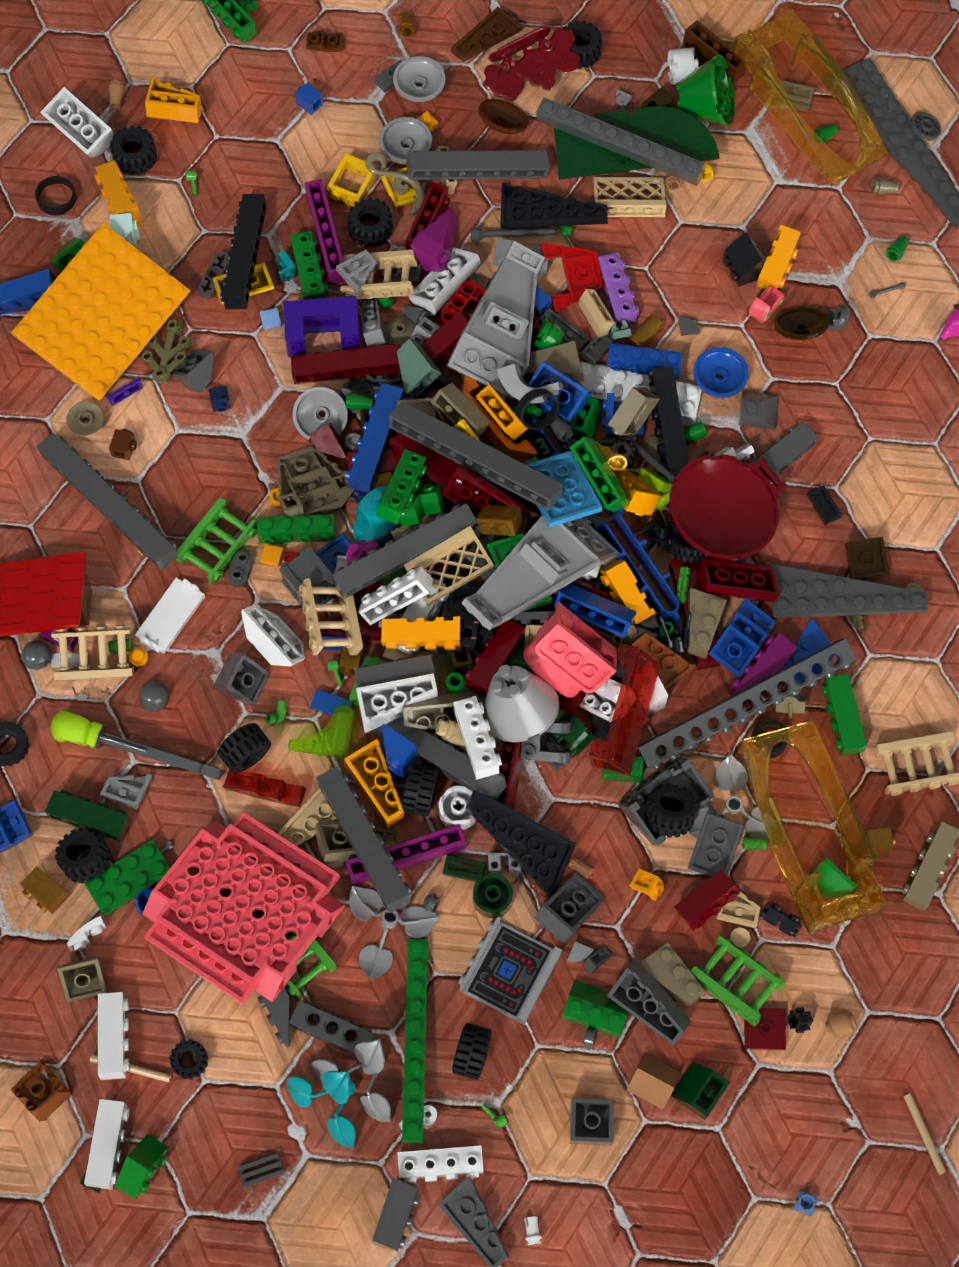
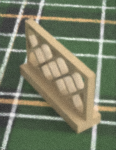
(629, 206)
(445, 550)

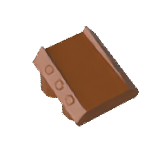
(41, 1092)

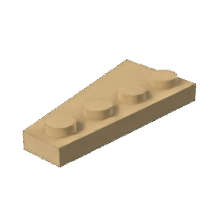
(303, 824)

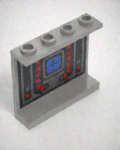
(509, 971)

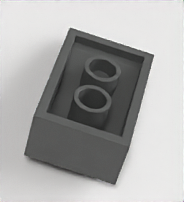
(569, 908)

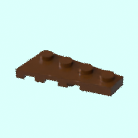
(487, 33)

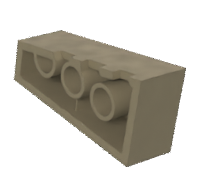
(931, 867)

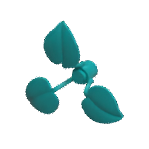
(340, 1088)

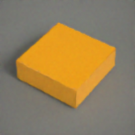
(271, 555)

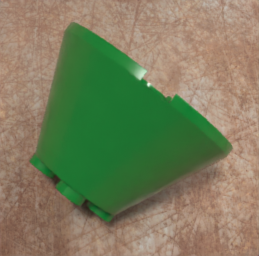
(708, 93)

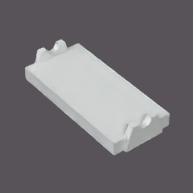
(170, 615)

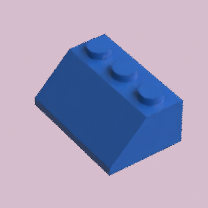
(570, 400)
(399, 753)

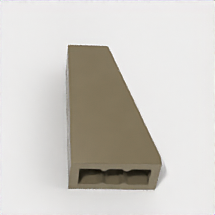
(563, 357)

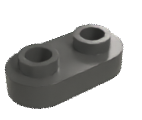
(241, 567)

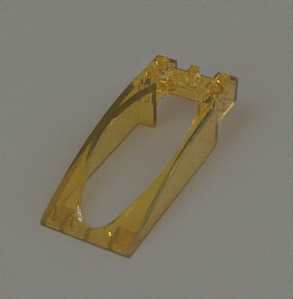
(766, 85)
(859, 855)

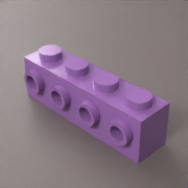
(617, 289)

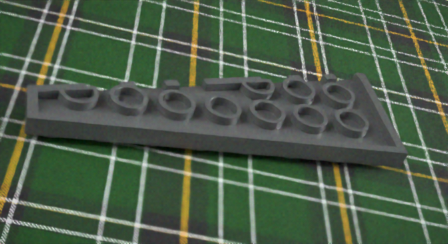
(821, 594)

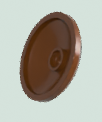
(503, 116)

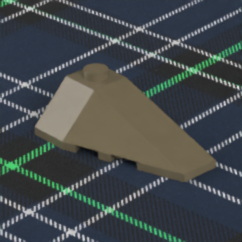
(428, 712)
(335, 848)

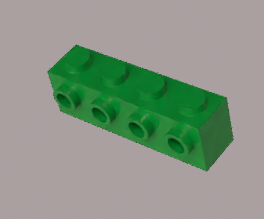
(233, 17)
(307, 266)
(599, 474)
(401, 487)
(296, 529)
(844, 715)

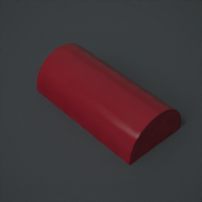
(476, 492)
(737, 580)

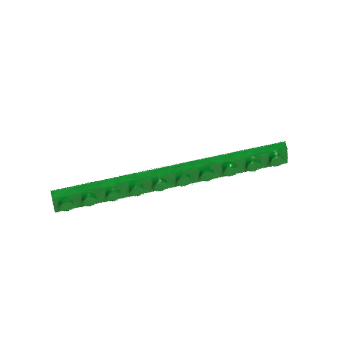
(415, 1041)

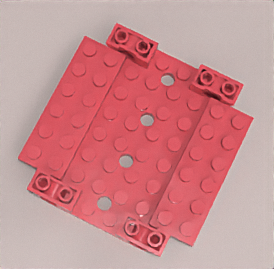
(218, 933)

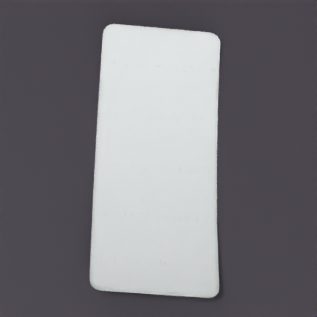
(73, 660)

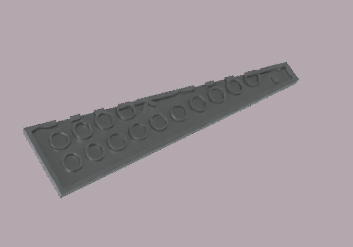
(899, 138)

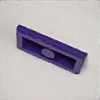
(124, 391)

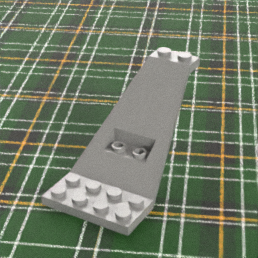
(492, 345)
(537, 568)

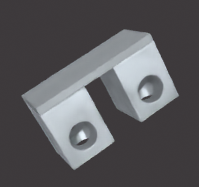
(494, 859)

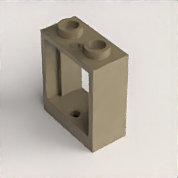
(633, 411)

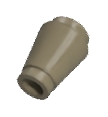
(883, 186)

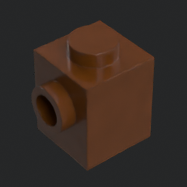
(123, 444)

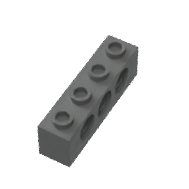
(307, 1009)

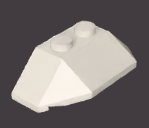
(272, 637)

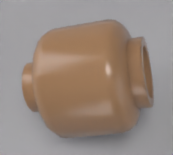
(841, 1023)

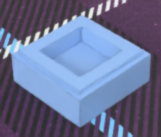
(270, 318)

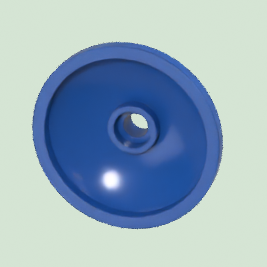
(720, 363)

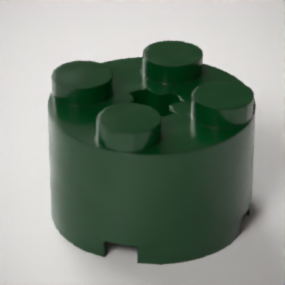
(577, 739)
(483, 890)

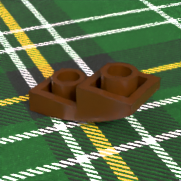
(327, 43)

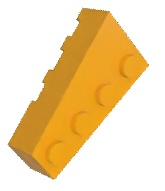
(116, 191)
(421, 633)
(374, 780)

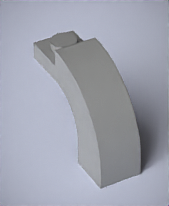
(516, 386)

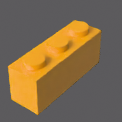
(501, 412)

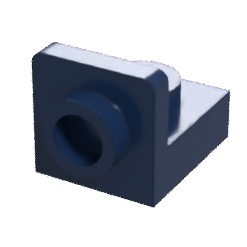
(219, 399)

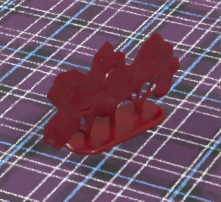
(535, 66)

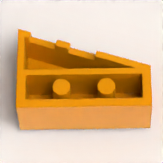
(171, 103)
(779, 259)
(642, 497)
(624, 589)

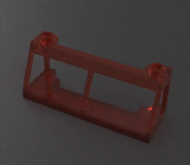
(644, 675)

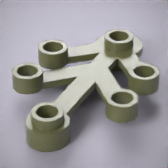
(174, 328)

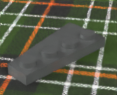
(472, 1219)

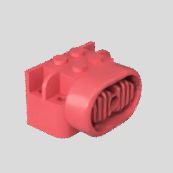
(570, 654)

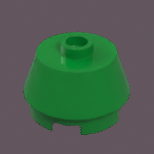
(548, 335)

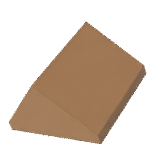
(654, 1081)

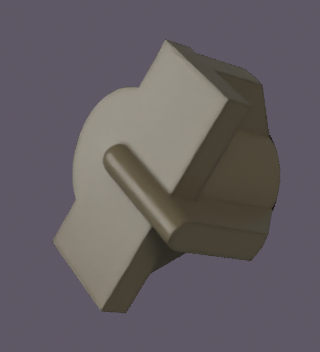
(792, 705)

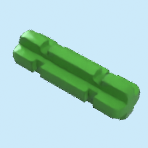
(683, 582)

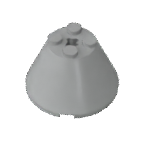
(519, 704)

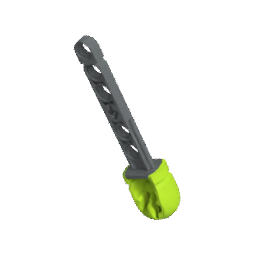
(78, 730)

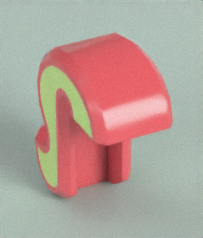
(763, 308)

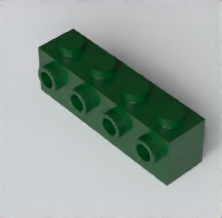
(84, 814)

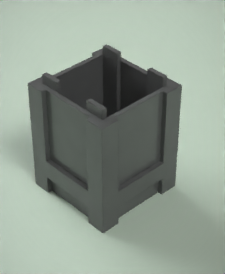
(307, 566)

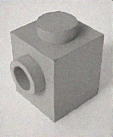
(423, 330)

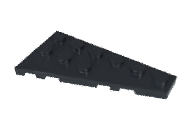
(543, 209)
(531, 845)

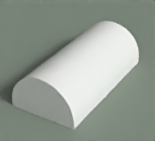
(78, 123)
(441, 286)

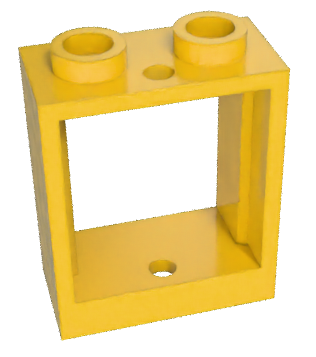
(356, 166)

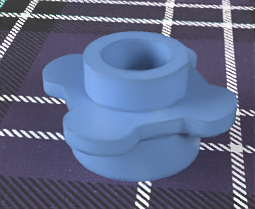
(811, 1200)

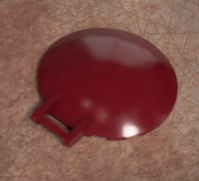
(726, 506)

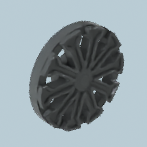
(928, 125)

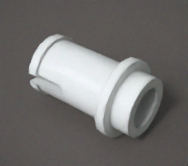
(532, 1230)

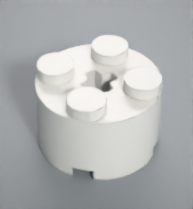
(681, 64)
(448, 813)

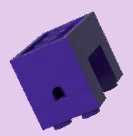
(320, 316)

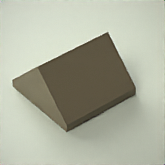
(82, 979)

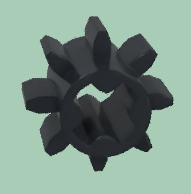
(800, 1020)

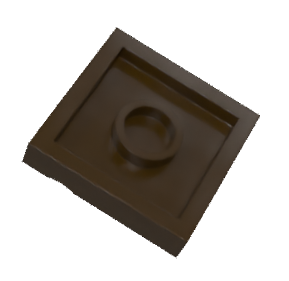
(867, 558)

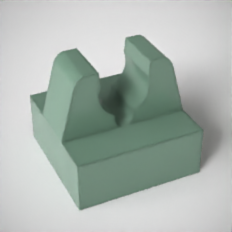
(616, 333)

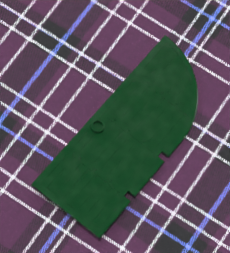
(659, 124)

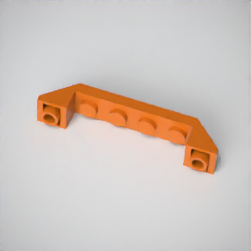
(521, 452)

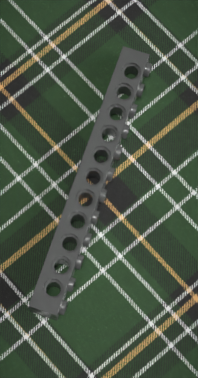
(844, 660)

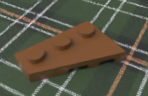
(672, 665)

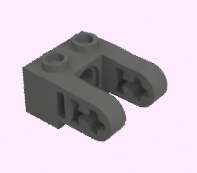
(536, 746)

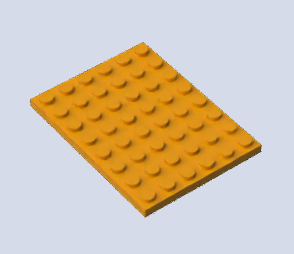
(101, 312)

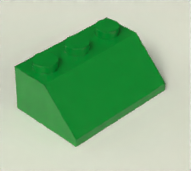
(594, 1009)

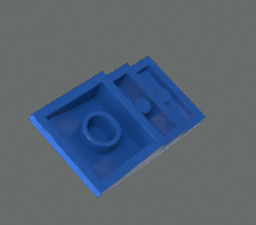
(742, 638)
(13, 826)

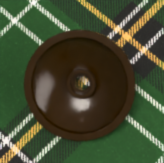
(801, 323)

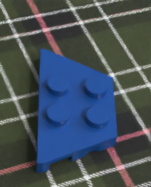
(809, 642)

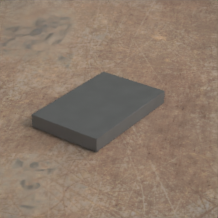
(715, 845)

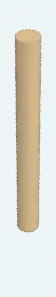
(141, 1070)
(924, 1134)

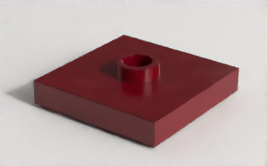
(768, 1033)

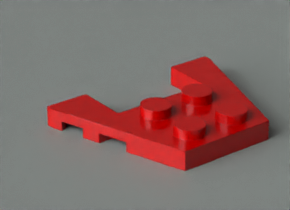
(580, 270)

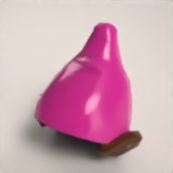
(951, 326)

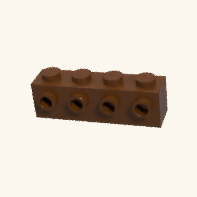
(708, 45)

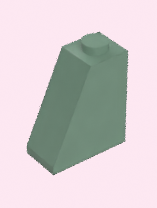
(416, 368)

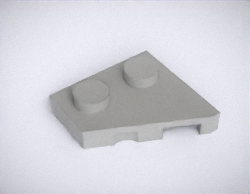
(357, 270)
(126, 790)

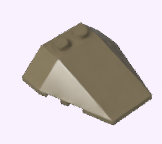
(310, 483)

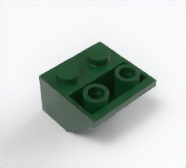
(700, 1089)

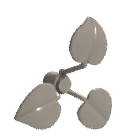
(732, 776)
(417, 923)
(372, 1061)

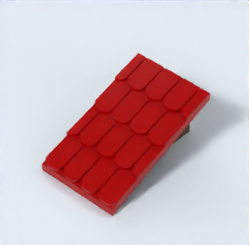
(44, 594)

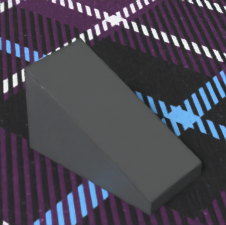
(596, 959)

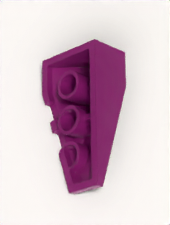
(435, 243)

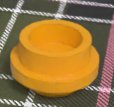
(138, 657)

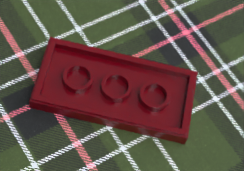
(438, 469)

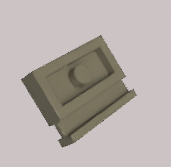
(798, 95)

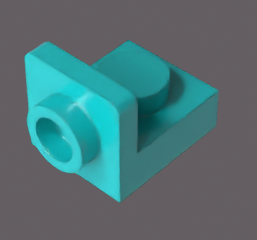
(287, 267)

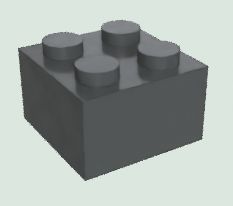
(591, 1121)

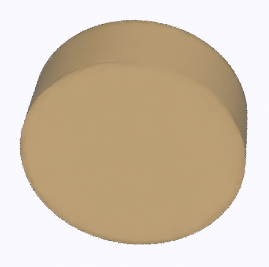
(740, 937)

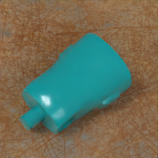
(367, 524)

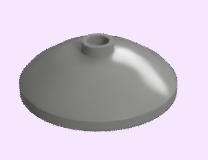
(416, 72)
(402, 133)
(311, 402)

